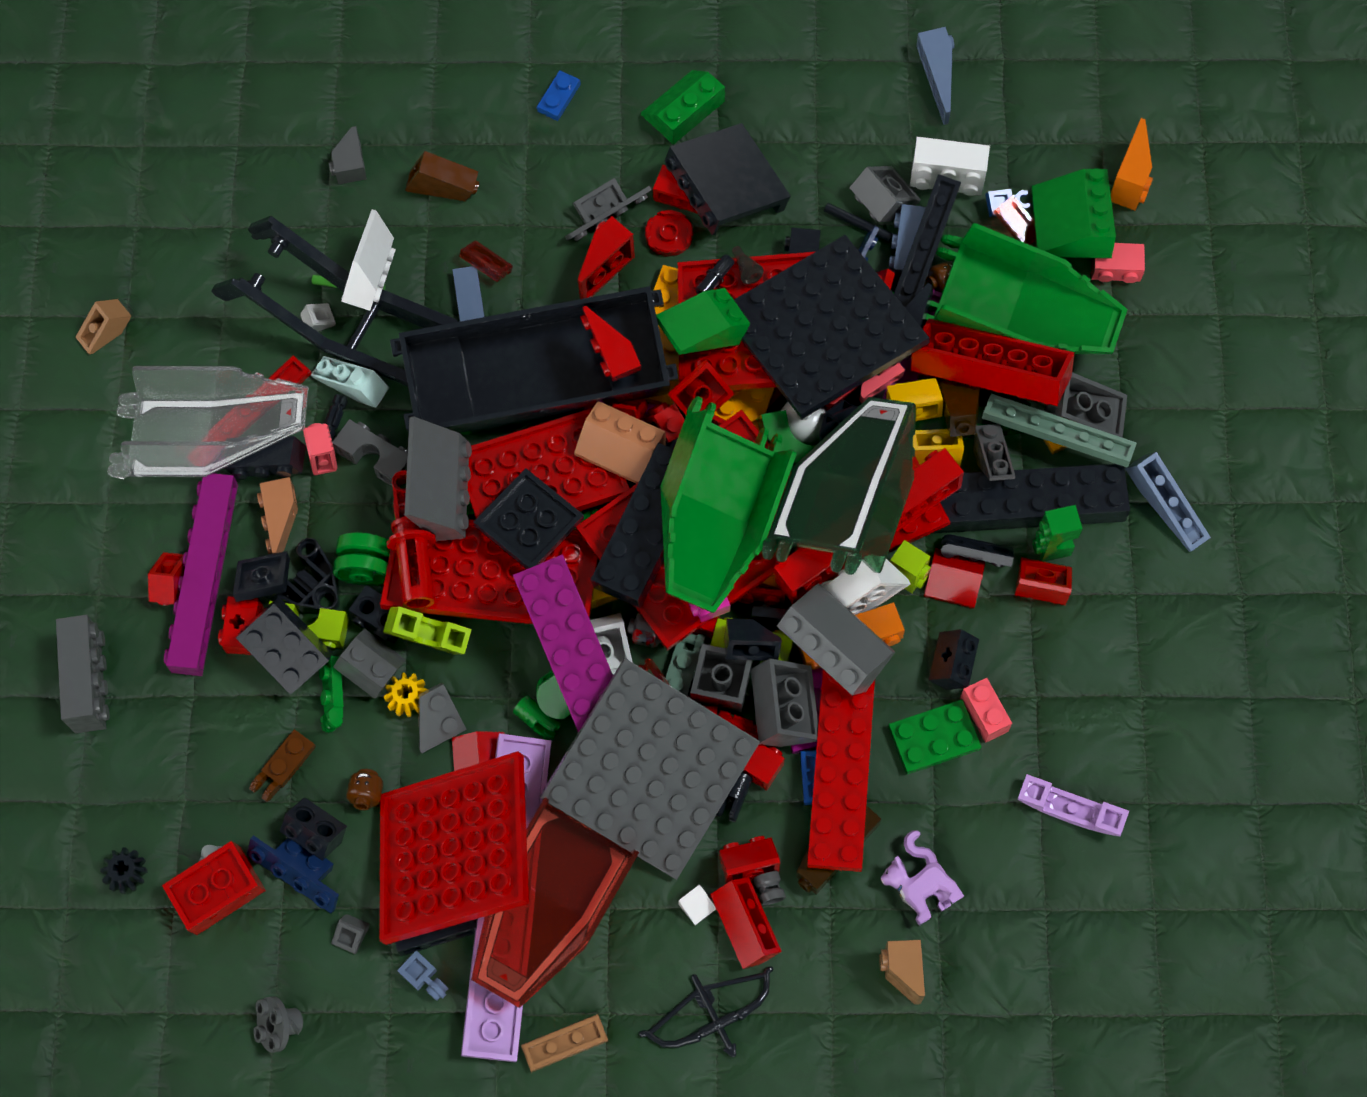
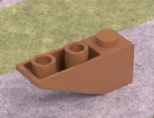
(280, 510)

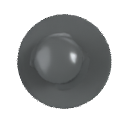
(276, 1023)

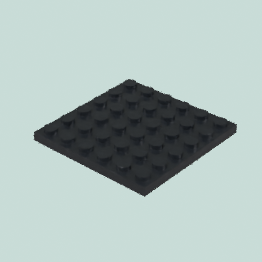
(827, 326)

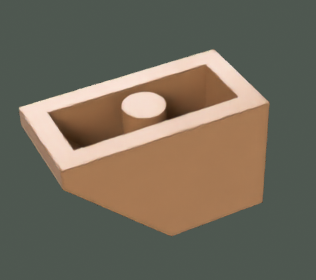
(103, 324)

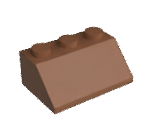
(618, 442)

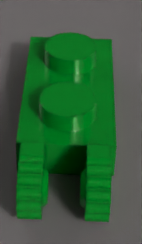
(331, 696)

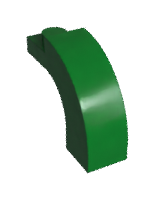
(778, 423)

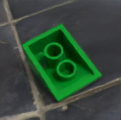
(704, 322)

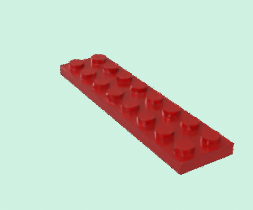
(840, 778)

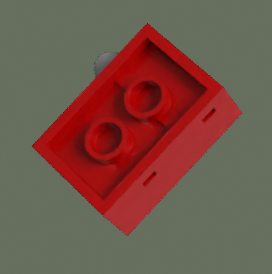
(213, 887)

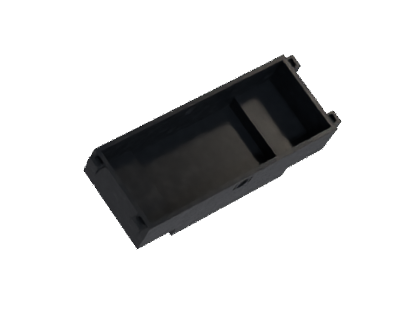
(530, 363)

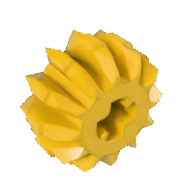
(398, 690)

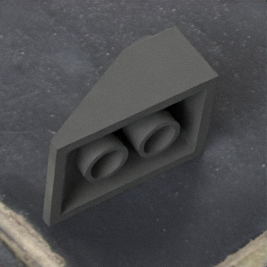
(1092, 405)

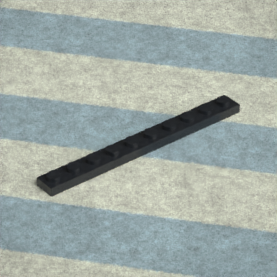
(925, 244)

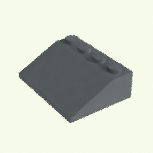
(437, 480)

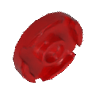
(669, 233)

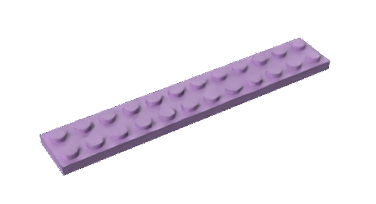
(491, 1021)

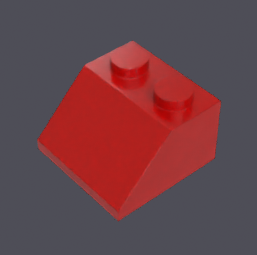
(749, 858)

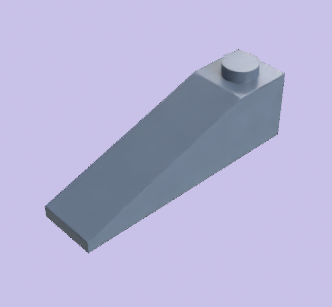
(936, 56)
(1167, 499)

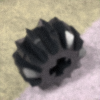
(130, 877)

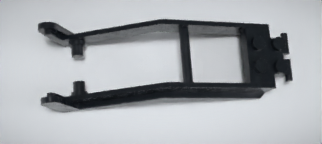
(285, 239)

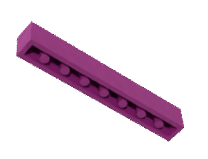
(201, 575)

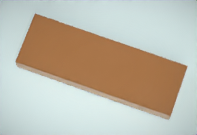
(564, 1043)

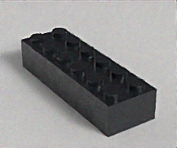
(637, 543)

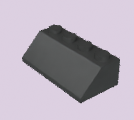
(836, 639)

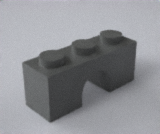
(357, 440)

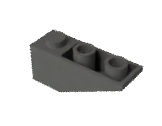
(992, 453)

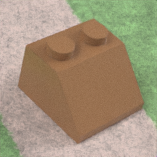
(904, 968)

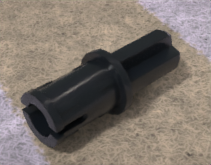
(716, 274)

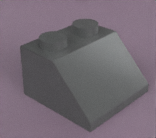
(883, 192)
(369, 663)

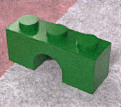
(1057, 533)

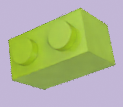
(912, 564)

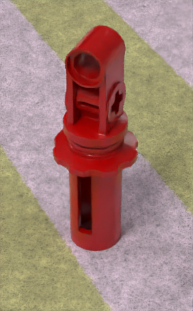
(406, 539)

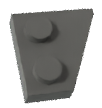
(437, 718)

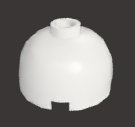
(805, 429)

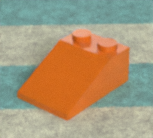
(1133, 176)

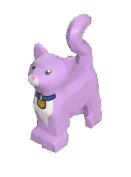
(928, 882)

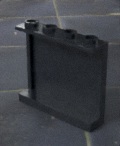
(725, 176)

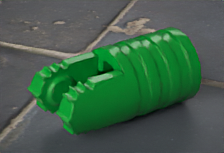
(531, 714)

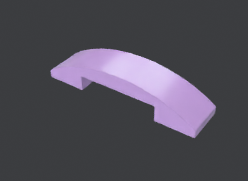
(1072, 808)

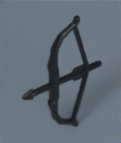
(705, 1000)

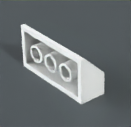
(370, 264)

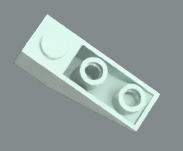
(351, 380)

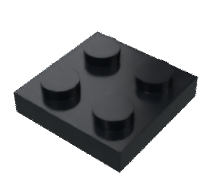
(261, 576)

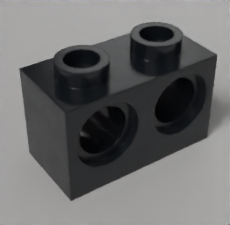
(375, 619)
(313, 828)

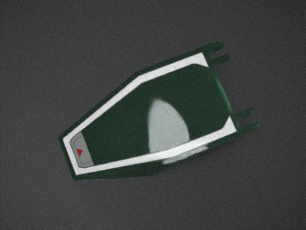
(850, 489)

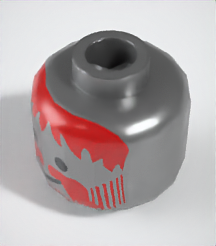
(642, 632)

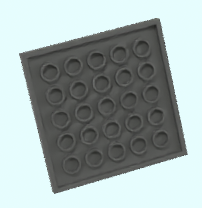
(650, 768)

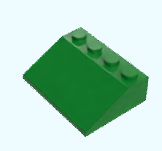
(1075, 215)

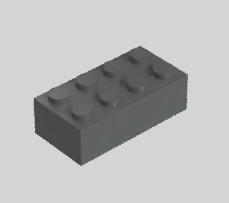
(82, 674)

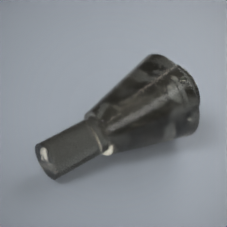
(749, 269)

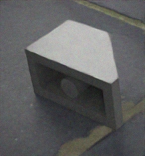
(348, 159)

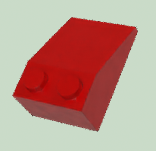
(607, 254)

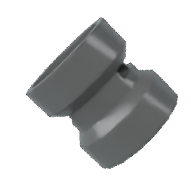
(769, 888)

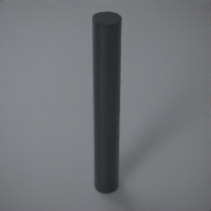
(856, 221)

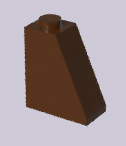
(442, 178)

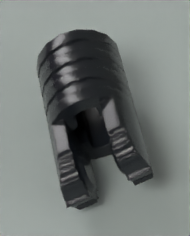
(737, 795)

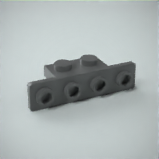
(601, 203)

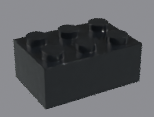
(284, 645)

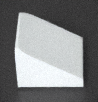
(318, 316)
(697, 905)

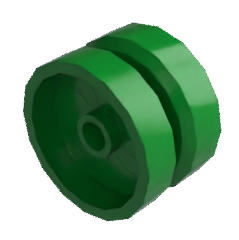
(361, 559)

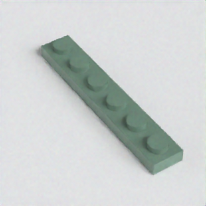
(1059, 430)

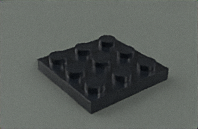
(528, 520)

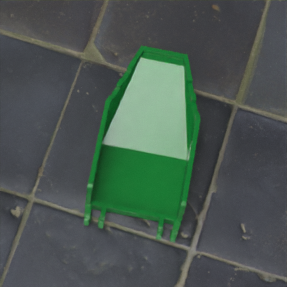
(1024, 295)
(717, 505)

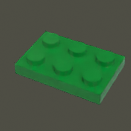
(934, 737)

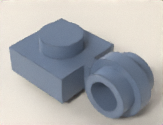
(418, 972)

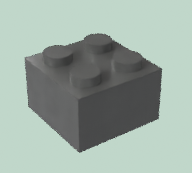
(720, 680)

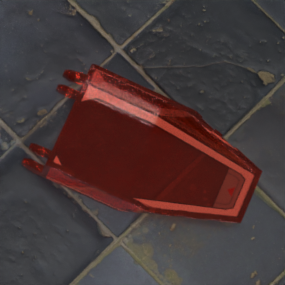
(570, 889)

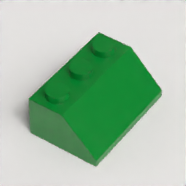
(685, 105)

